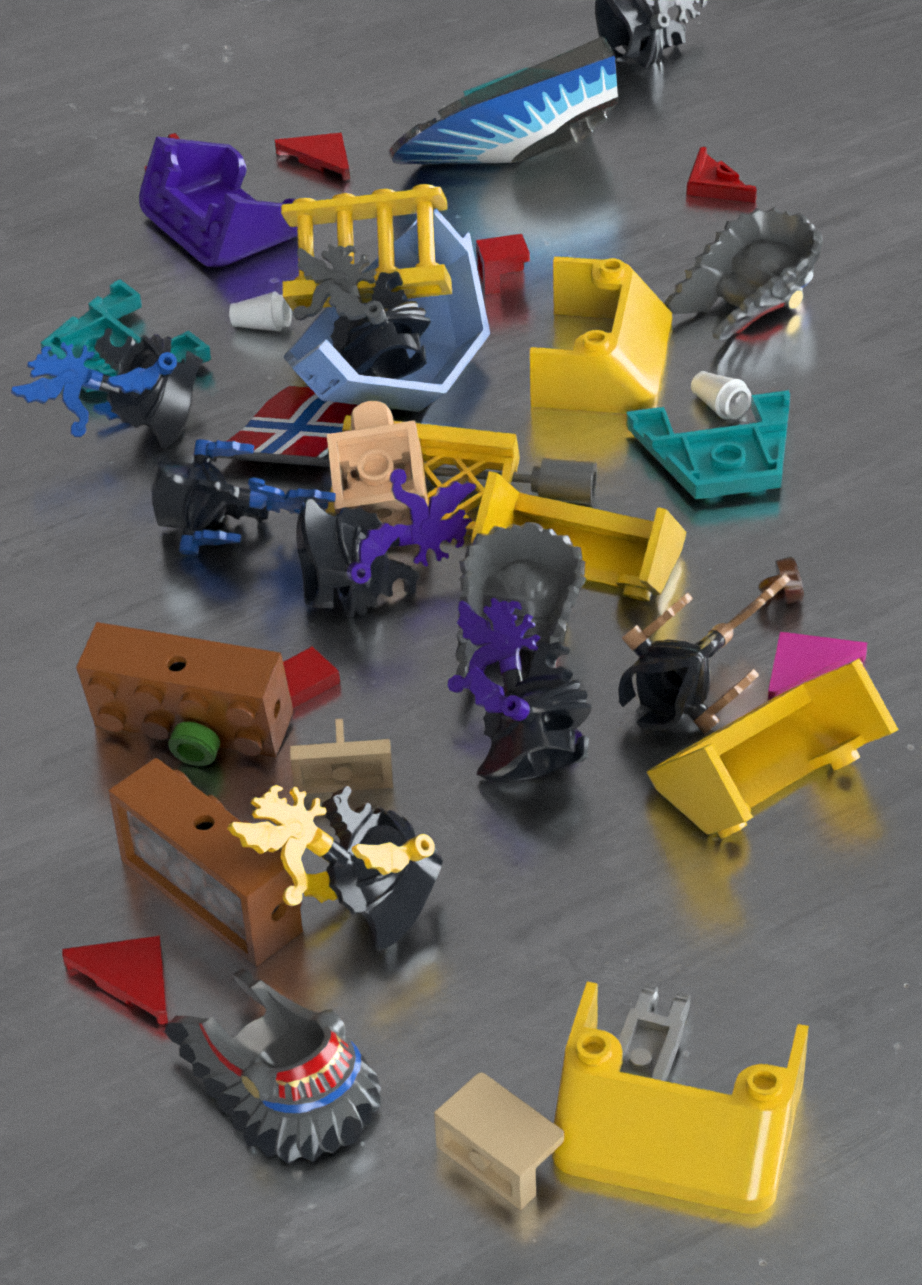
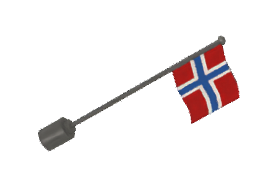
(295, 430)

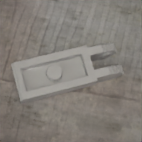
(652, 1039)

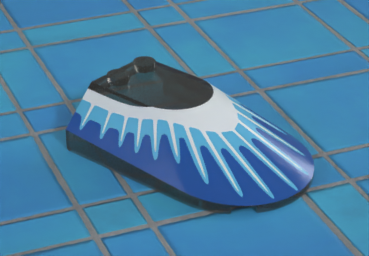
(520, 113)

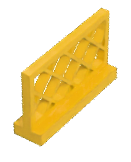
(464, 449)

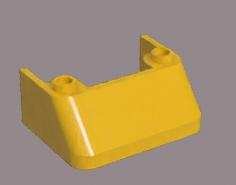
(604, 369)
(615, 546)
(773, 747)
(671, 1134)

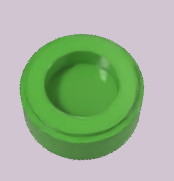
(194, 743)

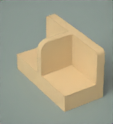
(342, 764)
(496, 1137)

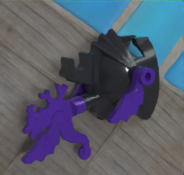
(352, 546)
(528, 719)

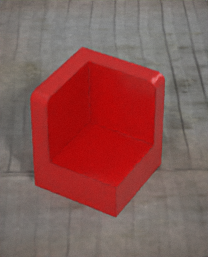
(499, 257)

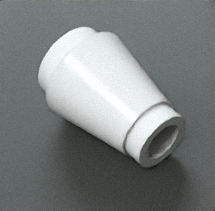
(261, 312)
(723, 394)

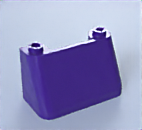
(199, 202)

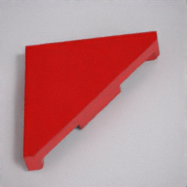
(317, 152)
(717, 181)
(126, 970)

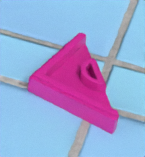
(808, 656)

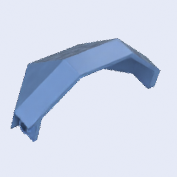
(451, 340)

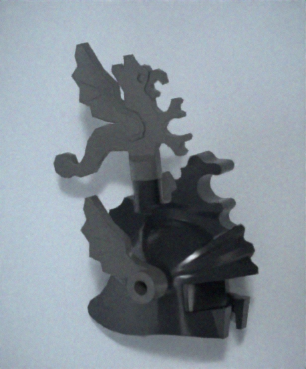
(642, 26)
(370, 334)

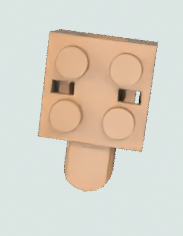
(365, 458)

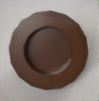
(793, 590)

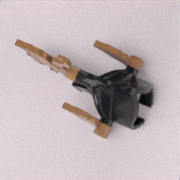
(676, 673)

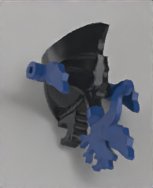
(146, 390)
(199, 497)

